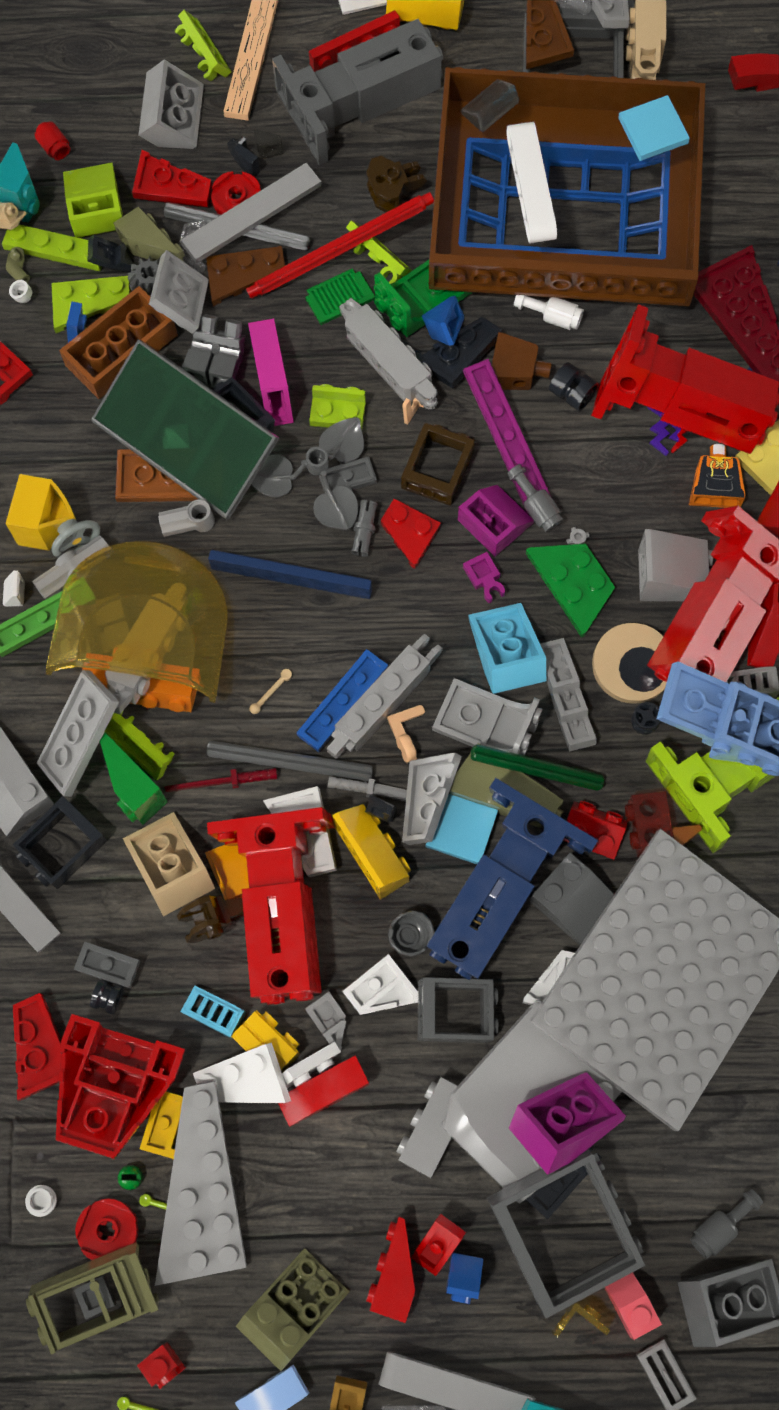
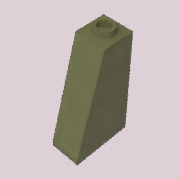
(475, 778)

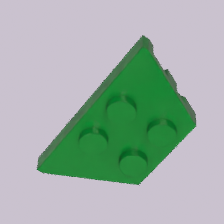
(574, 581)

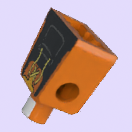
(717, 480)

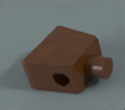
(517, 363)

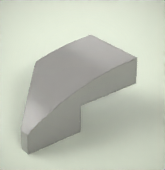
(328, 1018)

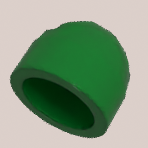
(130, 1184)

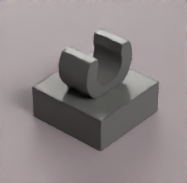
(88, 1299)

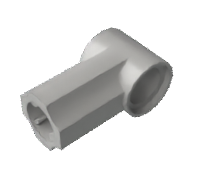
(183, 519)

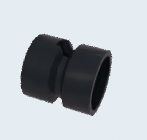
(565, 382)

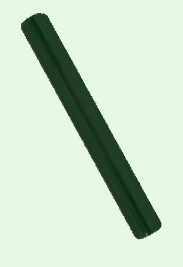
(537, 767)

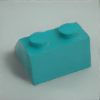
(17, 184)

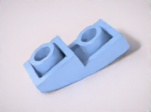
(276, 1393)

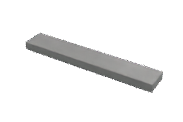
(251, 213)

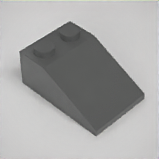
(572, 898)
(731, 1303)

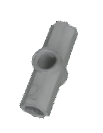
(55, 578)

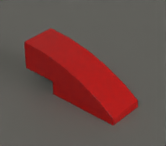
(754, 70)
(324, 1091)

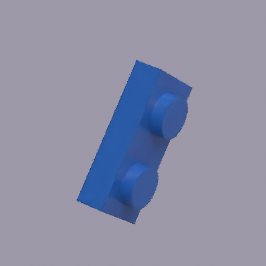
(76, 321)

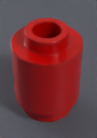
(52, 140)

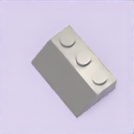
(171, 107)

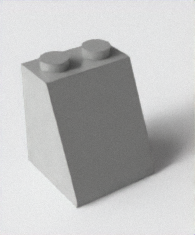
(671, 565)

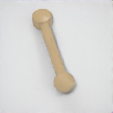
(286, 675)

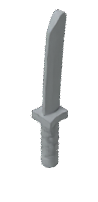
(364, 787)

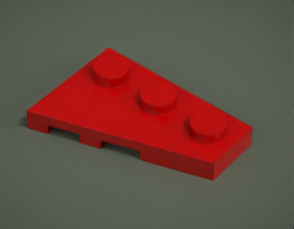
(166, 183)
(36, 1046)

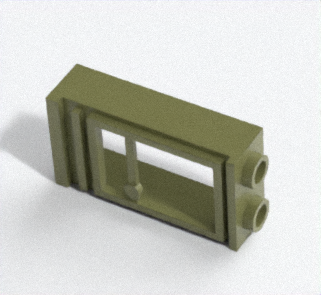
(132, 1285)

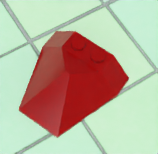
(109, 1085)

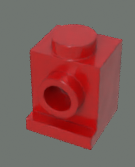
(161, 1366)

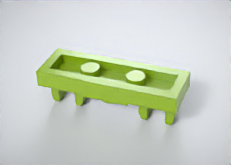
(202, 45)
(379, 253)
(138, 746)

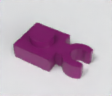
(483, 574)

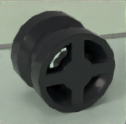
(648, 712)
(106, 997)

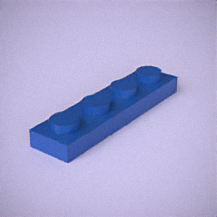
(351, 687)

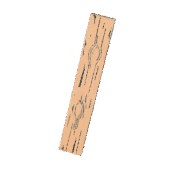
(250, 59)

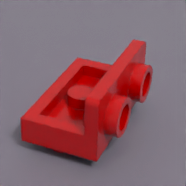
(605, 827)

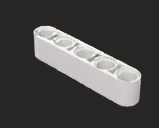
(531, 182)

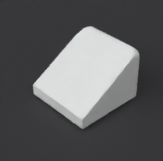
(14, 590)

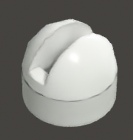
(23, 288)

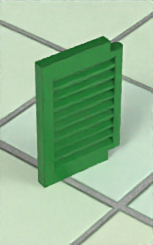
(329, 295)

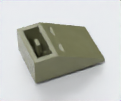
(292, 1309)

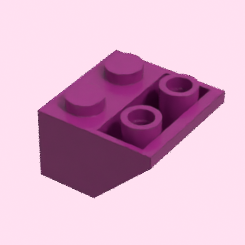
(493, 518)

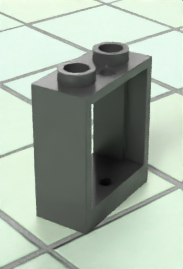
(426, 1009)

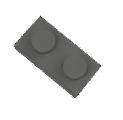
(107, 965)

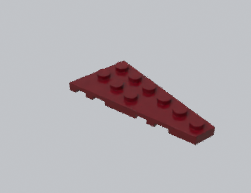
(742, 309)

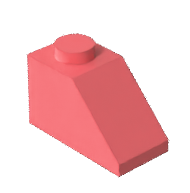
(633, 1306)

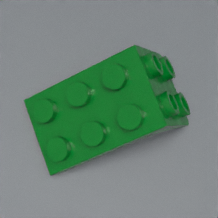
(410, 298)

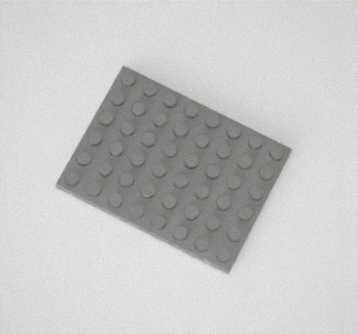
(664, 980)

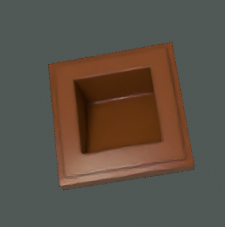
(686, 833)

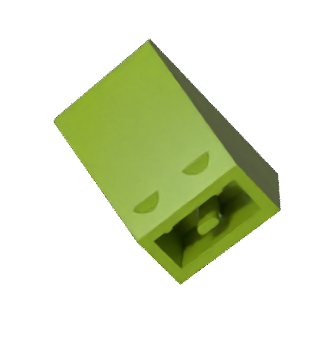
(92, 199)

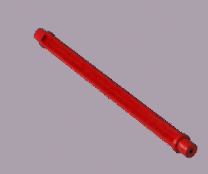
(340, 245)

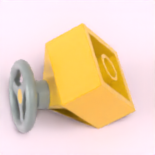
(44, 518)

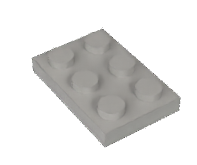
(179, 292)

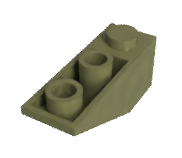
(144, 237)

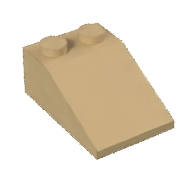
(169, 863)

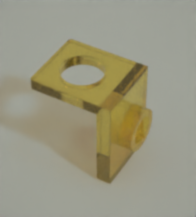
(588, 1313)

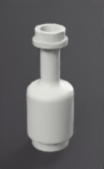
(555, 311)

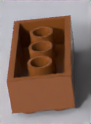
(104, 346)

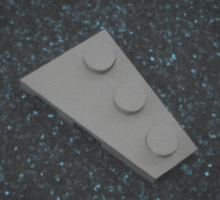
(426, 795)

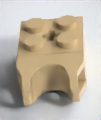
(646, 38)

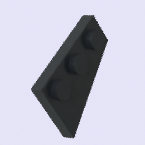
(470, 346)

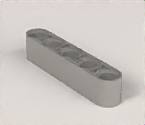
(446, 1386)

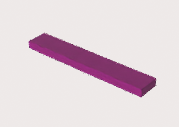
(502, 424)

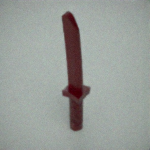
(235, 779)

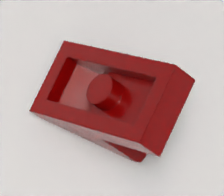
(438, 1244)

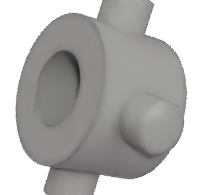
(577, 536)

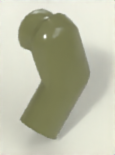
(15, 264)

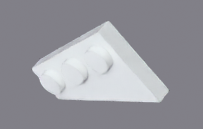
(320, 851)
(248, 1077)

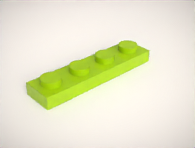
(49, 246)

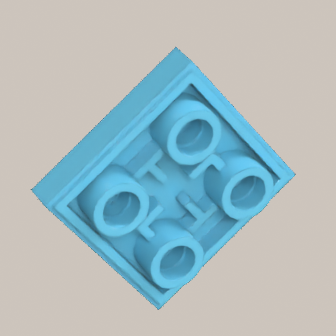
(653, 128)
(463, 829)

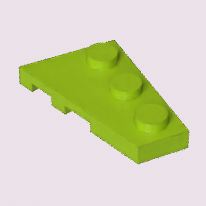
(94, 294)

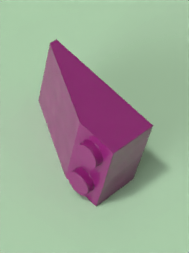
(564, 1121)

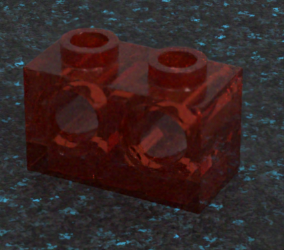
(647, 824)

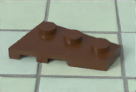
(545, 34)
(239, 270)

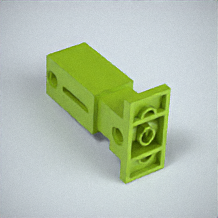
(717, 780)

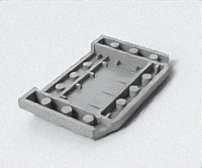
(512, 1072)

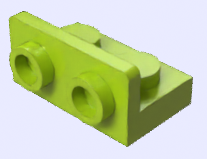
(336, 404)

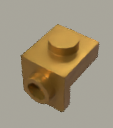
(348, 1394)

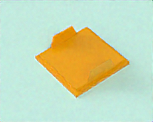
(229, 870)

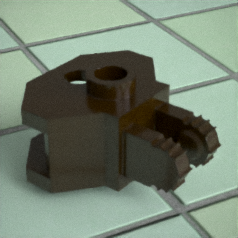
(389, 181)
(210, 916)

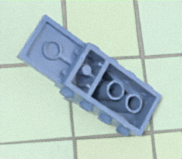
(728, 717)

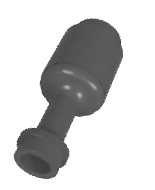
(538, 503)
(721, 1228)

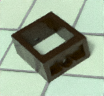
(429, 486)

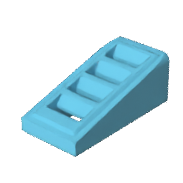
(232, 1026)

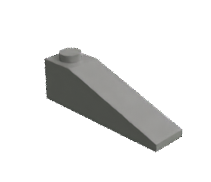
(20, 791)

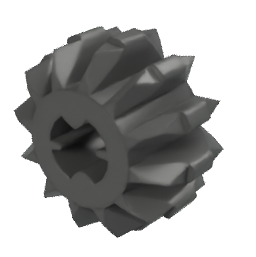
(143, 275)

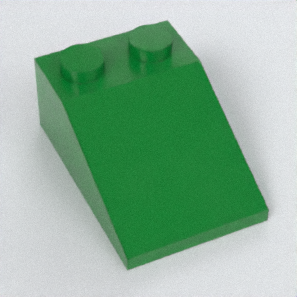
(136, 791)

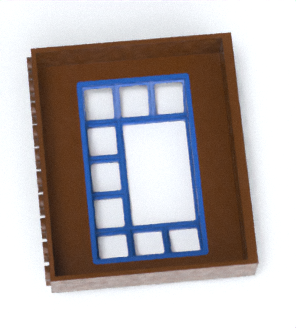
(580, 130)

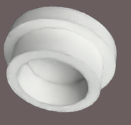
(41, 1200)

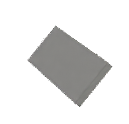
(77, 732)

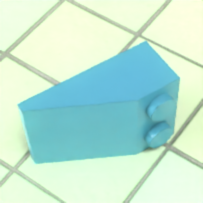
(508, 648)

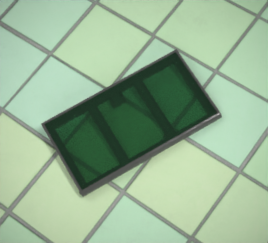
(184, 429)

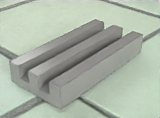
(652, 1350)

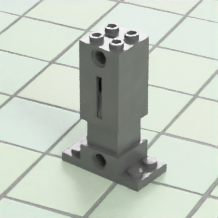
(361, 84)

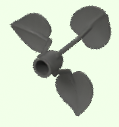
(336, 507)

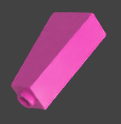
(271, 371)

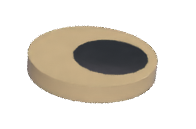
(622, 663)

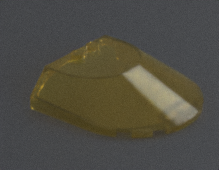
(143, 615)

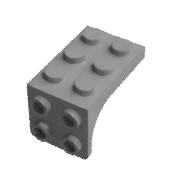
(486, 719)

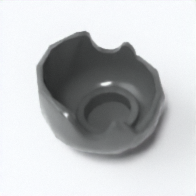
(410, 933)

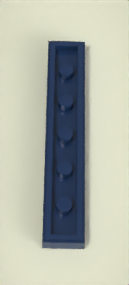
(290, 574)

